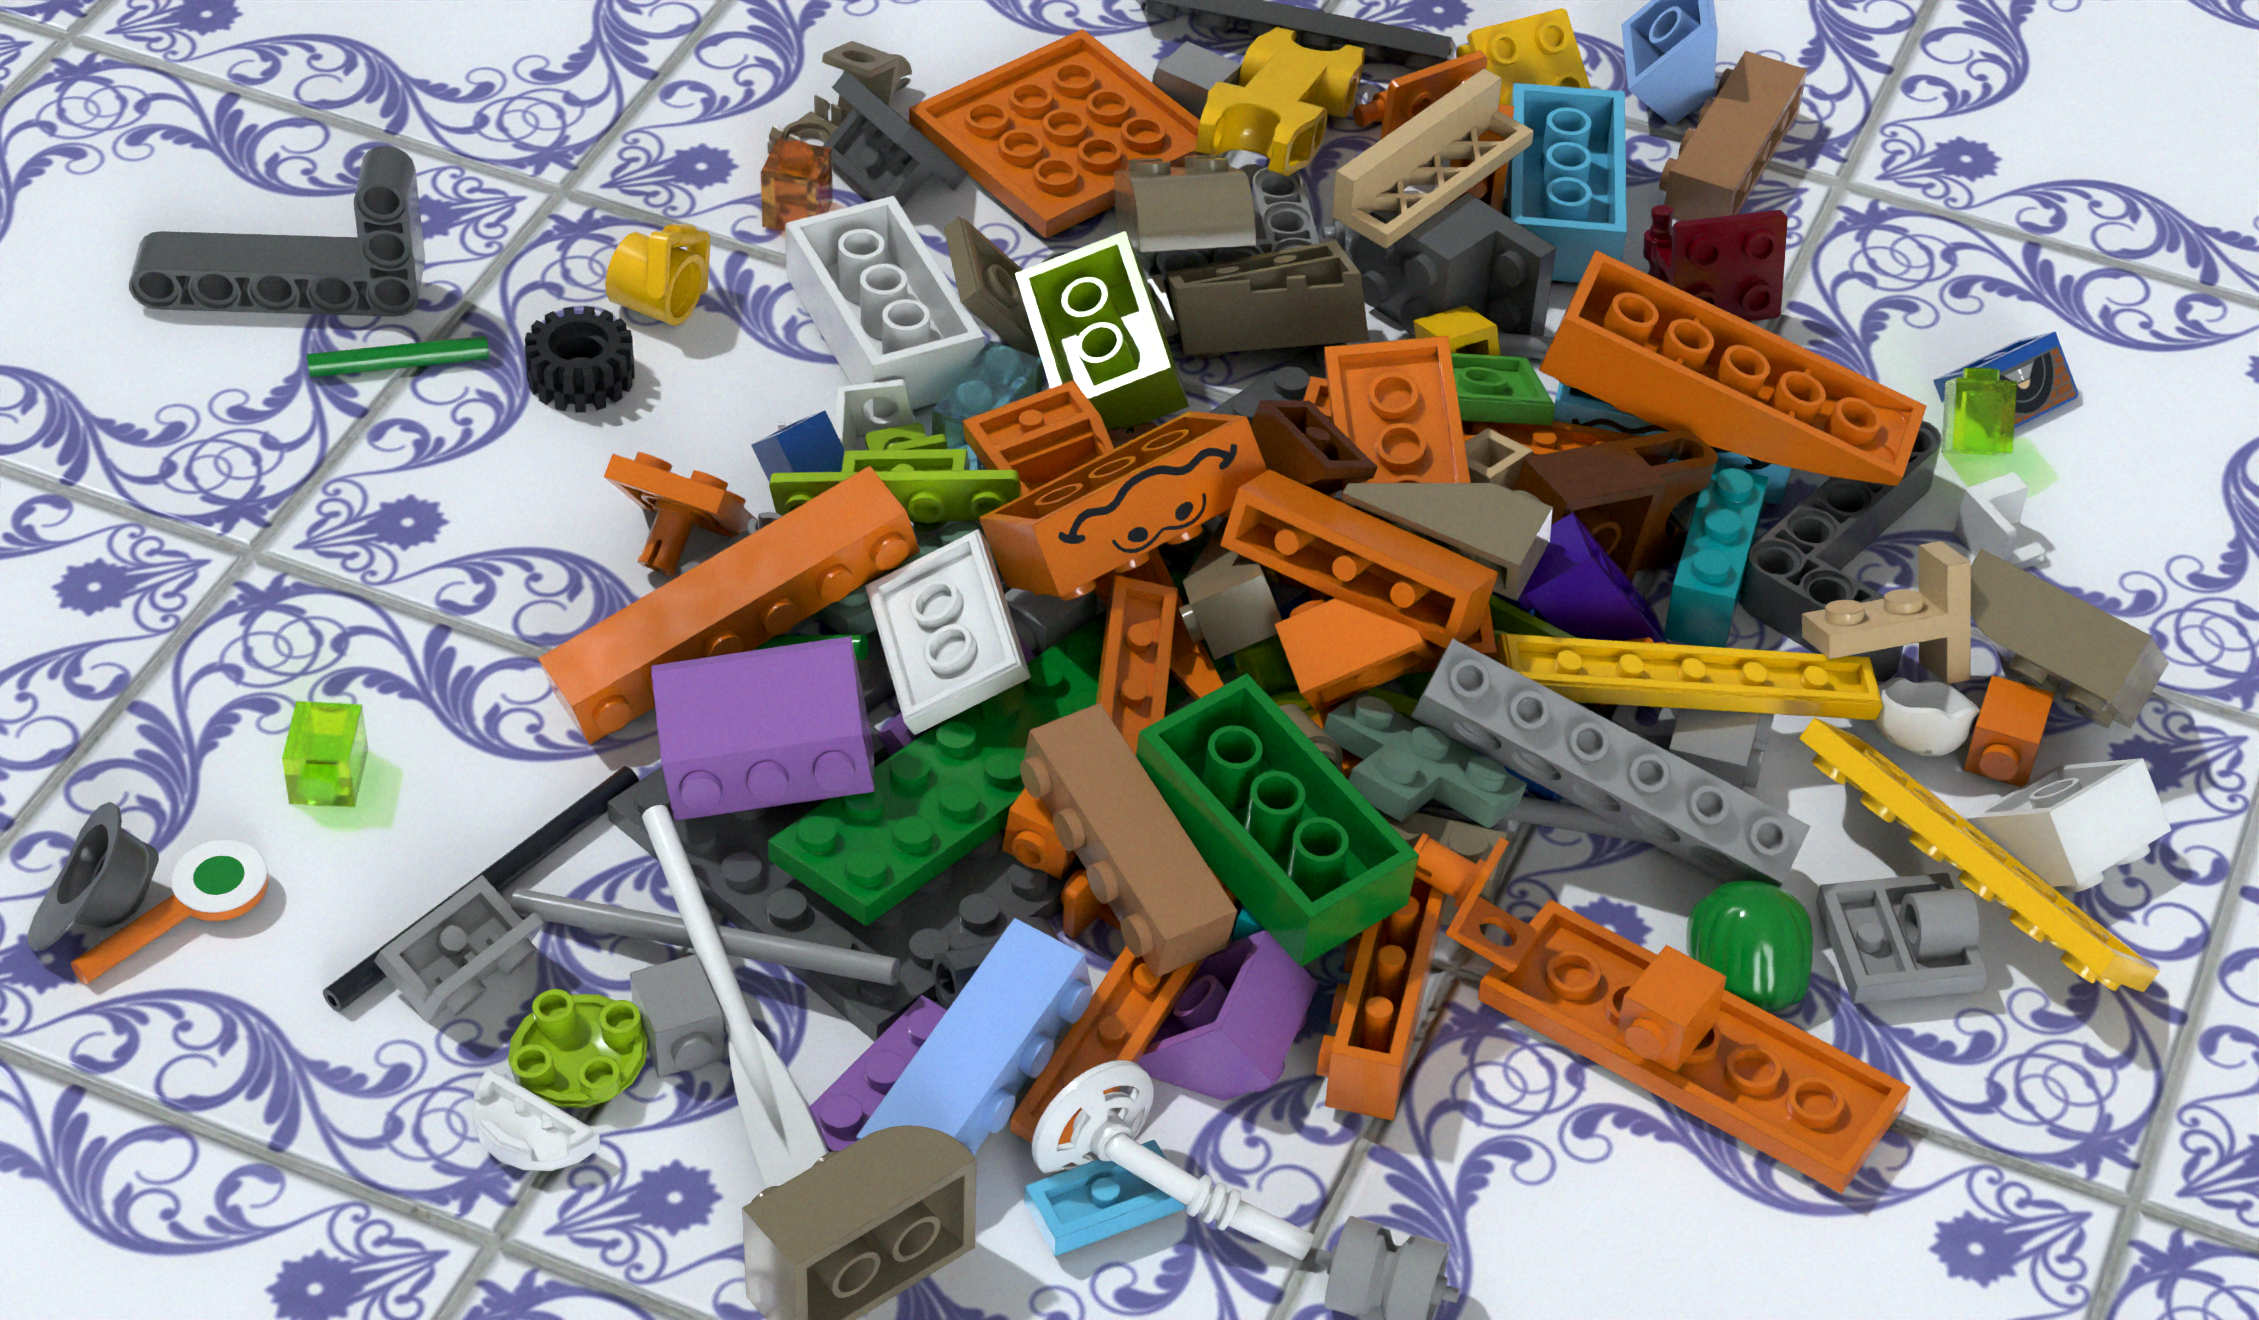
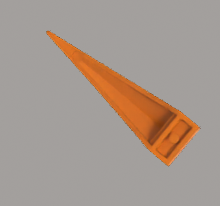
(1050, 437)

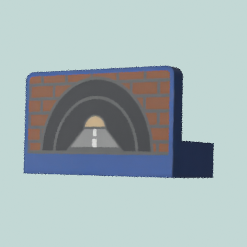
(2038, 368)

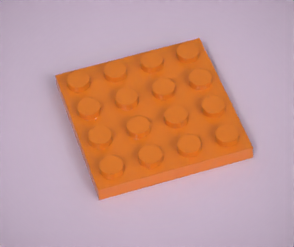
(1056, 129)

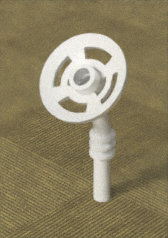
(1111, 1139)

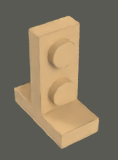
(1933, 617)

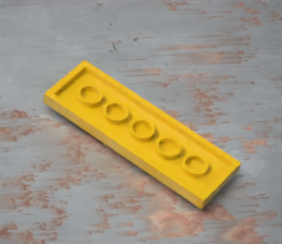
(1984, 864)

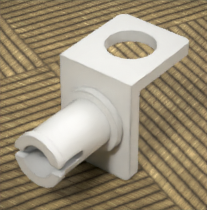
(852, 419)

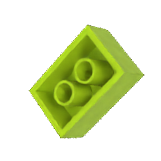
(1103, 332)

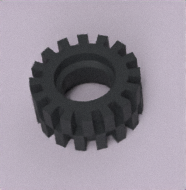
(580, 381)

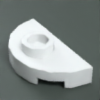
(526, 1128)

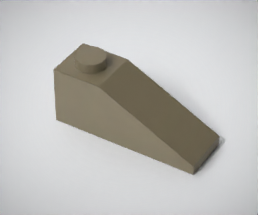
(1472, 519)
(1228, 599)

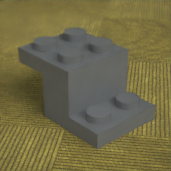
(1457, 260)

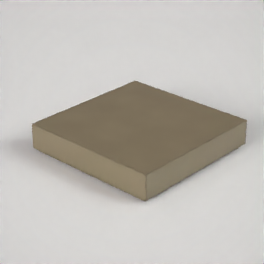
(989, 285)

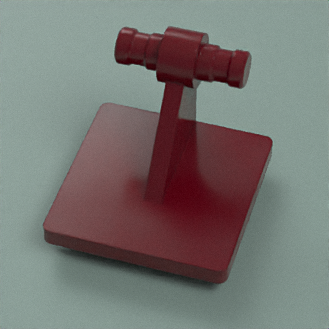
(1722, 259)

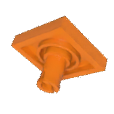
(678, 505)

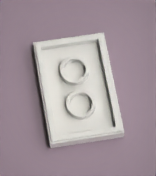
(947, 632)

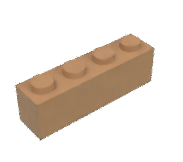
(1733, 138)
(1127, 840)

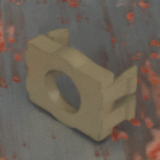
(810, 125)

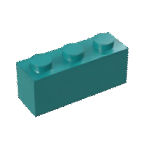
(1715, 558)

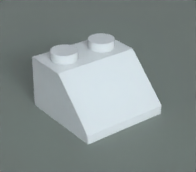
(2078, 821)

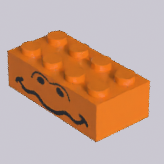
(1123, 504)

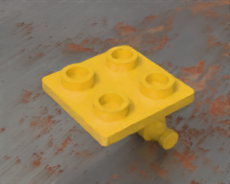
(1530, 51)

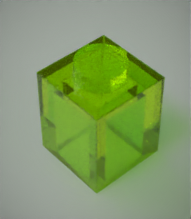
(1979, 413)
(325, 754)

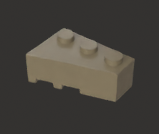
(1269, 301)

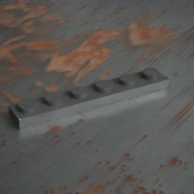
(1315, 28)

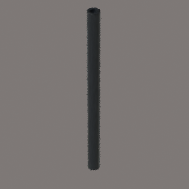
(499, 874)

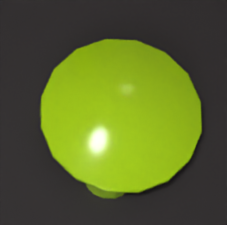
(578, 1048)

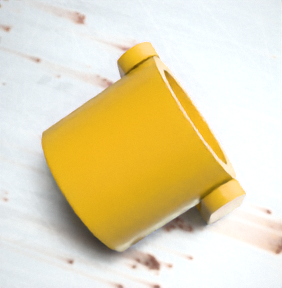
(657, 275)

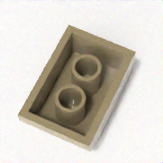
(1184, 206)
(2064, 642)
(860, 1225)

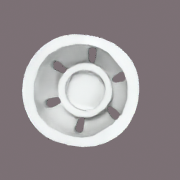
(1925, 716)

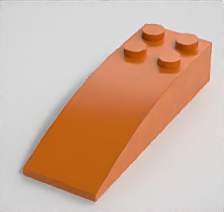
(1726, 379)

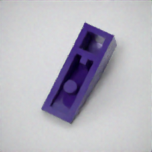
(1586, 591)

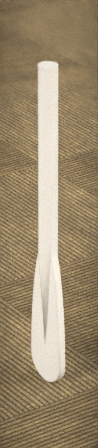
(771, 1105)

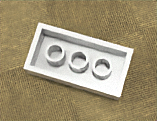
(881, 301)

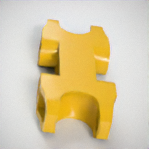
(1281, 101)

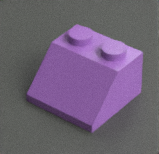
(1233, 1021)

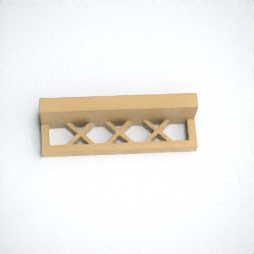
(1415, 156)

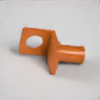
(1465, 882)

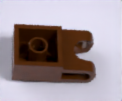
(1625, 492)

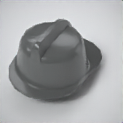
(99, 882)

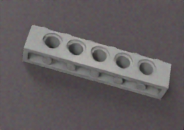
(1608, 769)

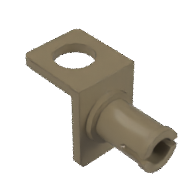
(872, 67)

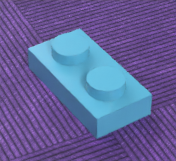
(1094, 1203)

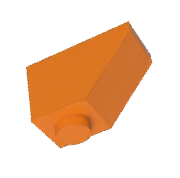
(1347, 650)

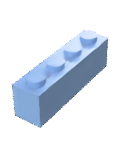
(990, 1039)

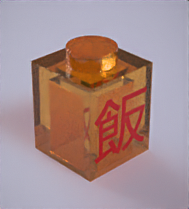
(795, 183)

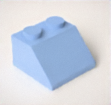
(1671, 55)

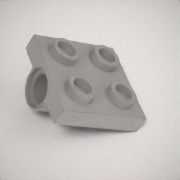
(1903, 937)

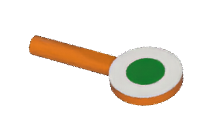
(207, 882)

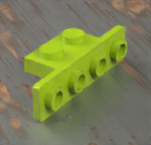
(926, 482)

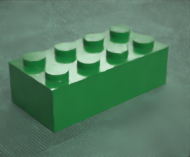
(1277, 819)

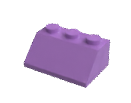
(763, 728)

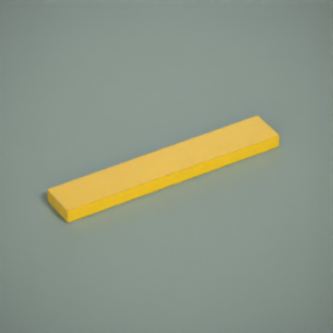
(1696, 676)

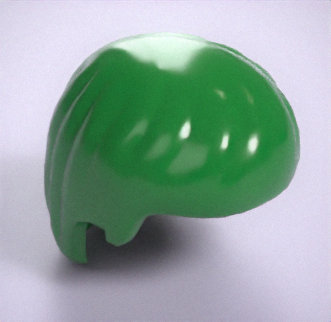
(1756, 940)

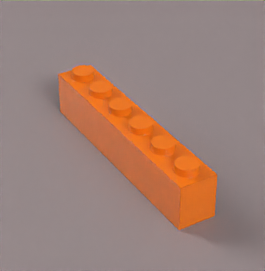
(732, 600)

